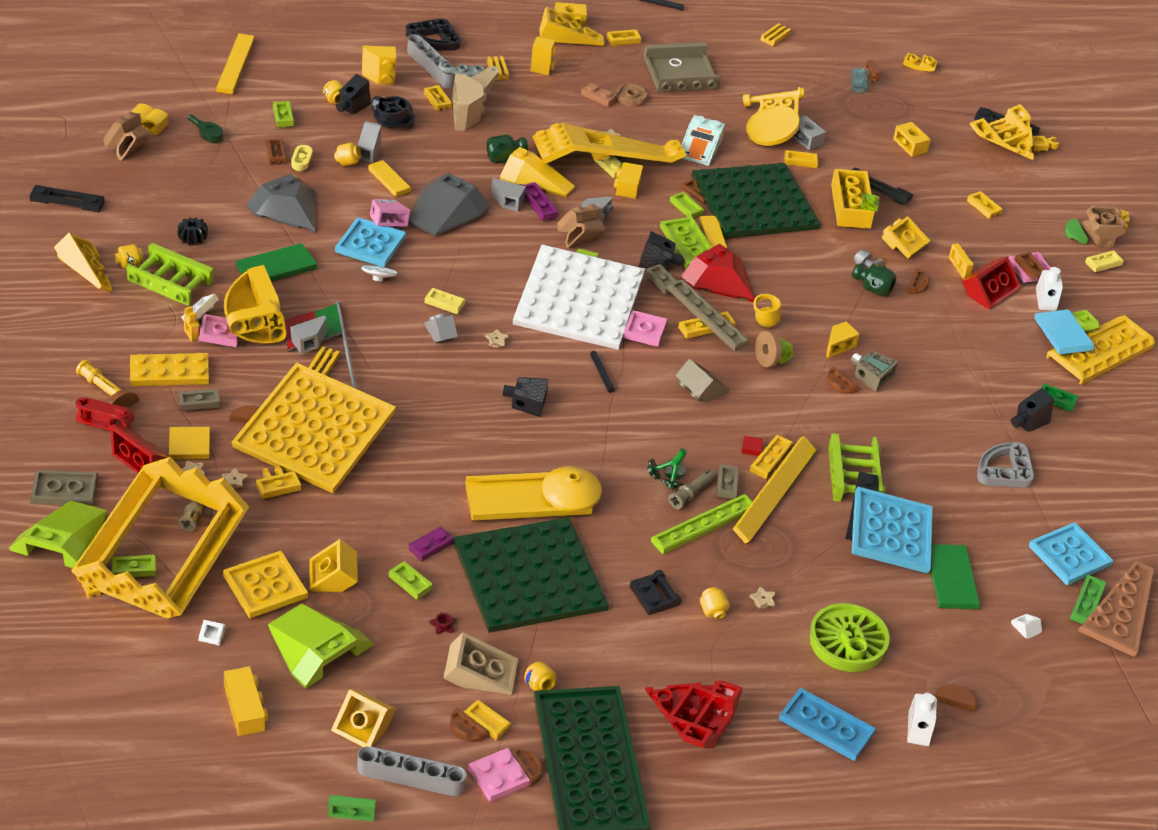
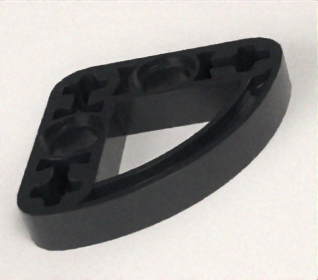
(442, 27)

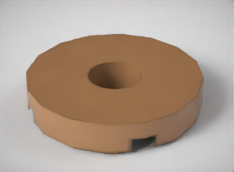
(631, 95)
(763, 341)

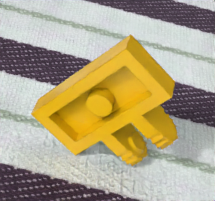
(279, 484)

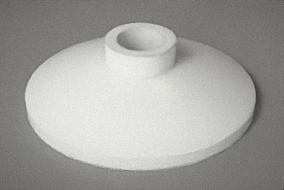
(379, 273)

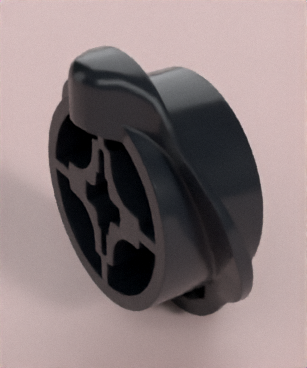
(393, 112)

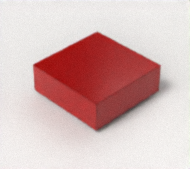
(752, 445)

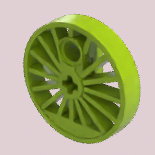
(839, 632)

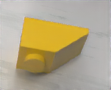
(842, 339)

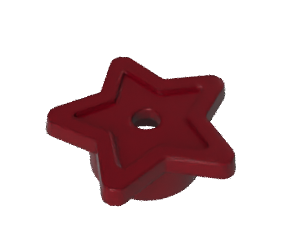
(443, 618)

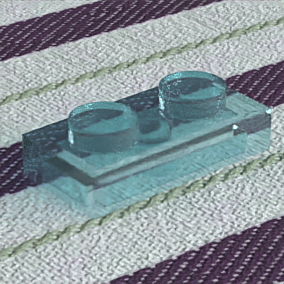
(859, 80)

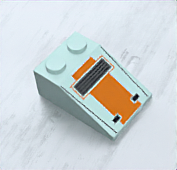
(702, 139)

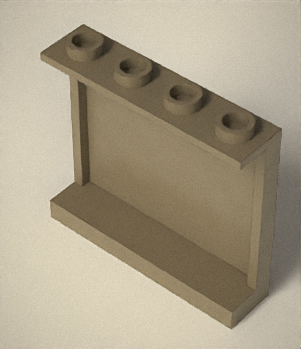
(693, 73)

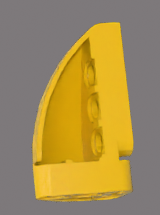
(254, 308)

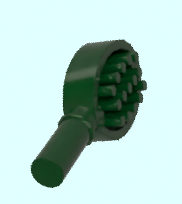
(207, 130)

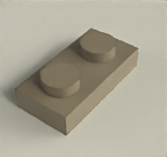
(660, 277)
(199, 399)
(727, 481)

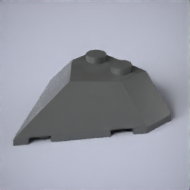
(286, 201)

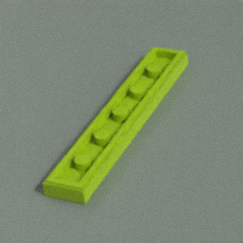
(701, 524)

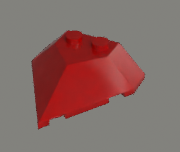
(719, 272)
(697, 710)

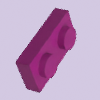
(431, 543)

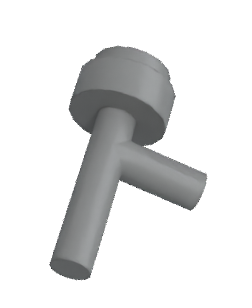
(863, 257)

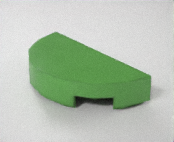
(1075, 231)

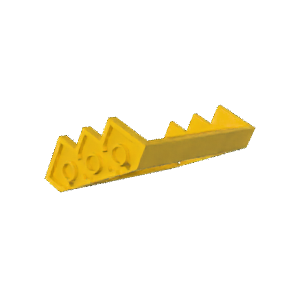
(191, 484)

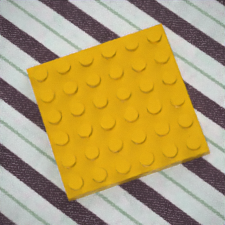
(314, 427)

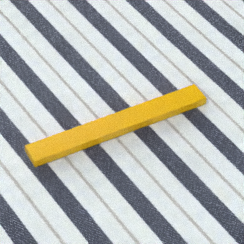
(774, 490)

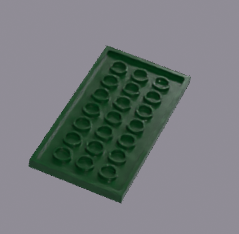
(590, 759)

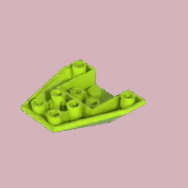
(64, 531)
(313, 640)

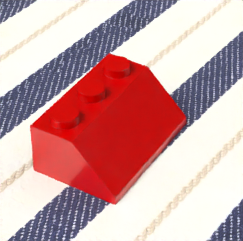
(992, 283)
(132, 448)

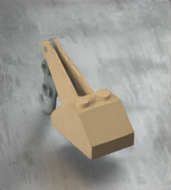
(469, 92)

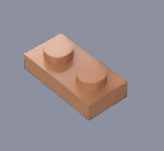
(599, 94)

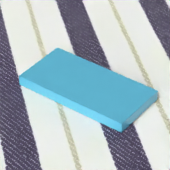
(1064, 331)

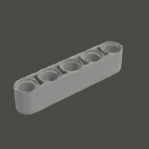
(429, 59)
(411, 771)

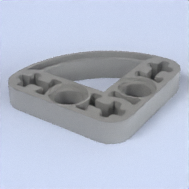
(987, 475)

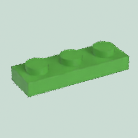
(1088, 599)

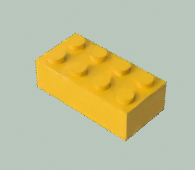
(847, 195)

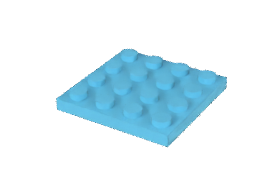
(892, 530)

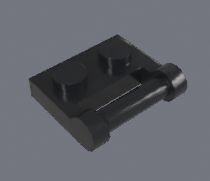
(649, 595)

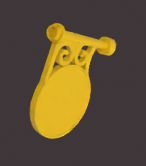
(775, 121)

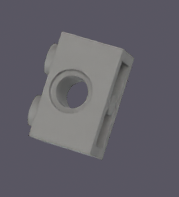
(810, 134)

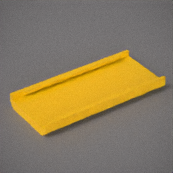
(1113, 345)
(510, 497)

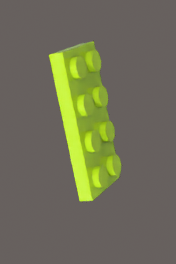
(687, 237)

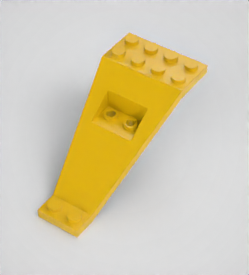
(566, 138)

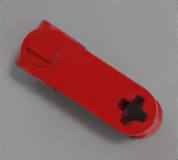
(102, 414)

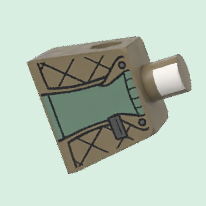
(874, 369)

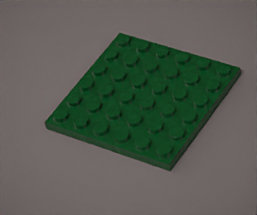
(755, 200)
(529, 574)

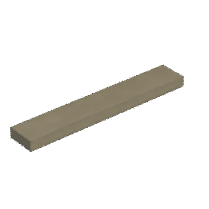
(708, 315)

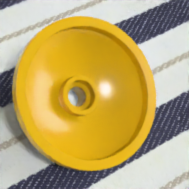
(571, 488)

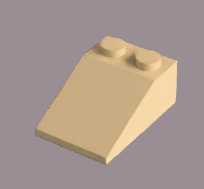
(480, 666)

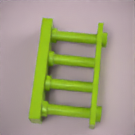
(170, 261)
(837, 461)

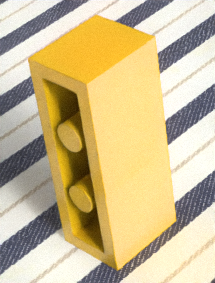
(245, 701)

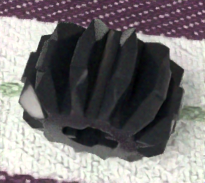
(192, 231)

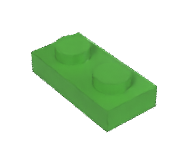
(351, 808)

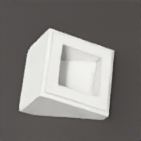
(1027, 625)
(212, 632)

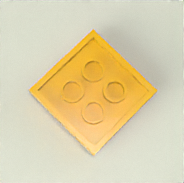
(265, 584)

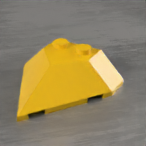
(1009, 132)

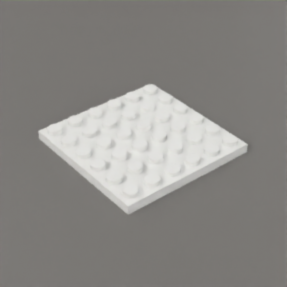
(579, 297)

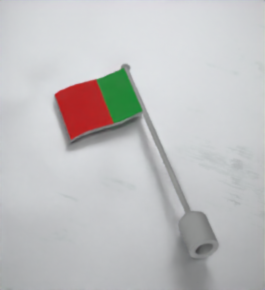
(334, 328)

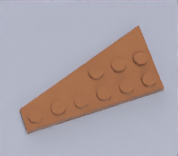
(1122, 612)

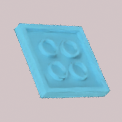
(370, 242)
(1071, 553)

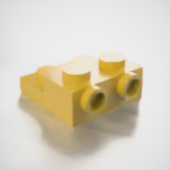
(905, 236)

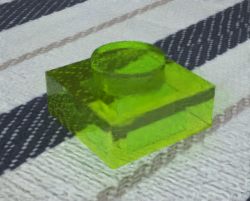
(869, 202)

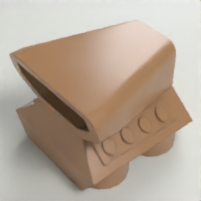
(127, 135)
(582, 225)
(1104, 225)

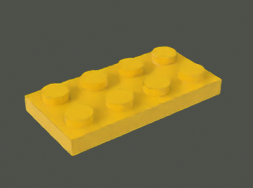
(169, 369)

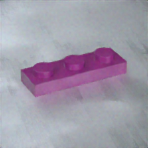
(540, 202)

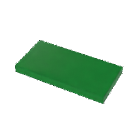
(280, 262)
(953, 577)

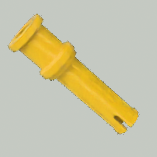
(95, 376)

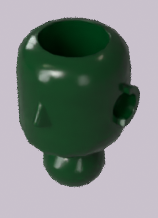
(501, 147)
(875, 278)

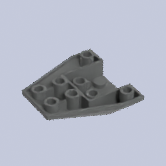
(447, 205)

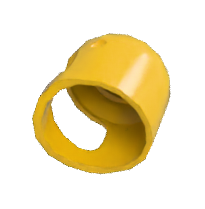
(768, 316)

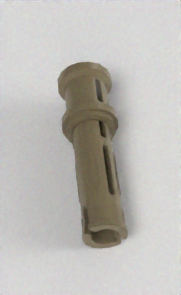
(687, 492)
(191, 517)

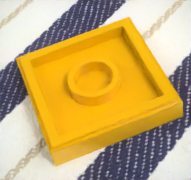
(189, 443)

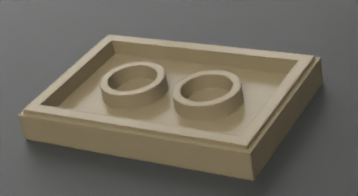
(63, 486)

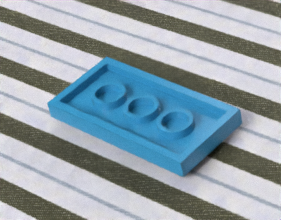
(827, 724)

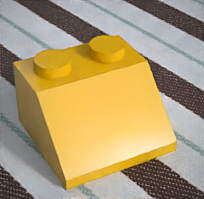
(379, 64)
(333, 568)
(363, 718)

